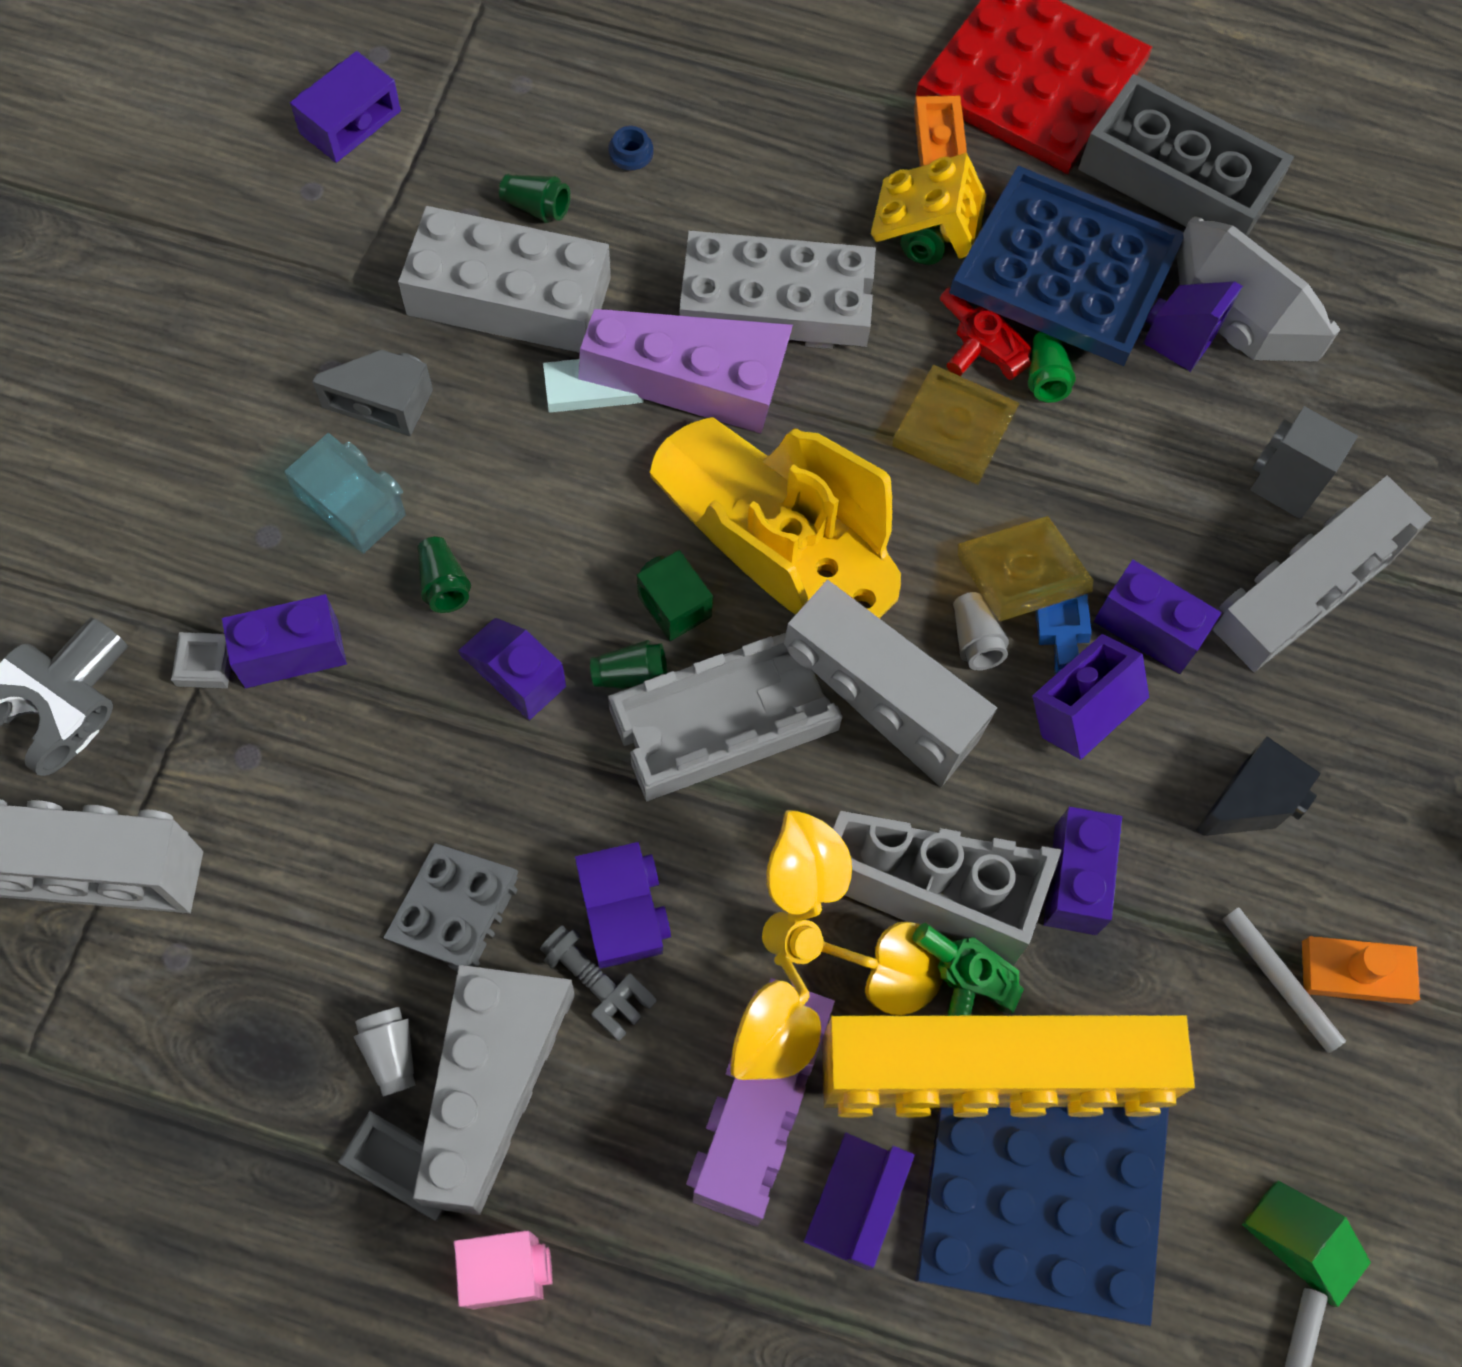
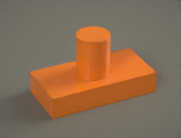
(1360, 970)

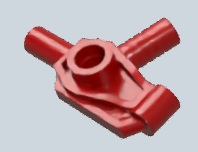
(985, 335)

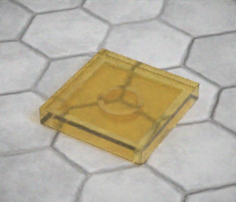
(955, 424)
(1024, 568)

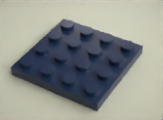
(1068, 265)
(1047, 1209)

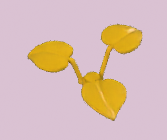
(777, 1028)

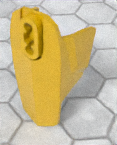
(786, 511)

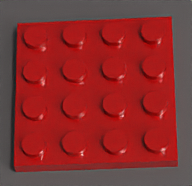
(1035, 74)

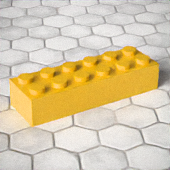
(1005, 1063)

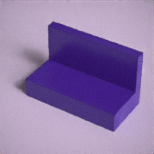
(858, 1201)

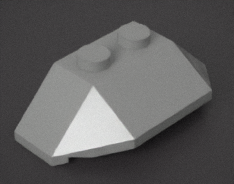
(1275, 310)

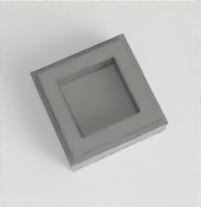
(201, 661)

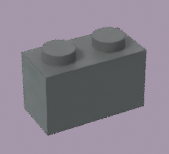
(1301, 461)

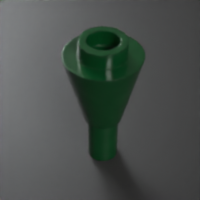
(924, 245)

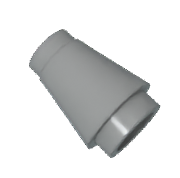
(979, 633)
(387, 1049)

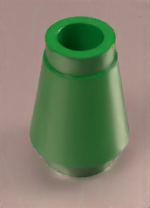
(1050, 369)

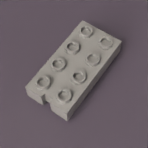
(781, 281)
(720, 715)

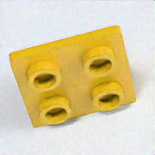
(933, 195)

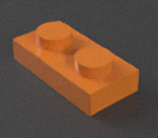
(939, 127)

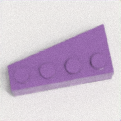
(688, 362)
(751, 1138)

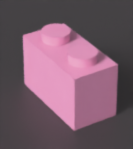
(501, 1270)

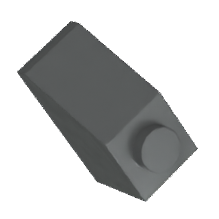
(377, 390)

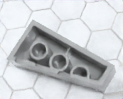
(1319, 573)
(889, 681)
(949, 880)
(486, 1075)

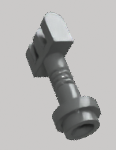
(562, 948)

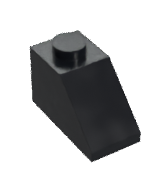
(1262, 792)

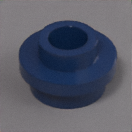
(630, 148)

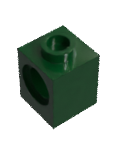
(674, 594)

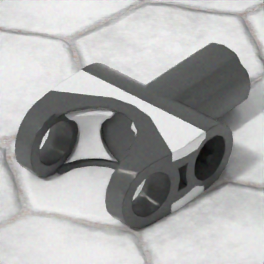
(60, 693)

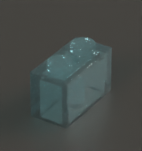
(346, 491)

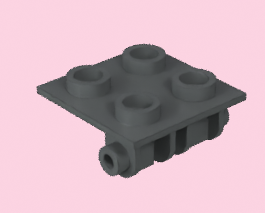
(453, 906)

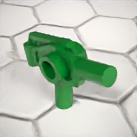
(971, 971)

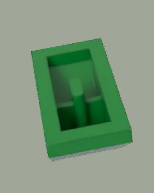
(1309, 1240)

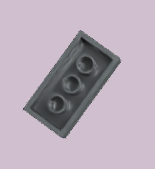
(1182, 159)

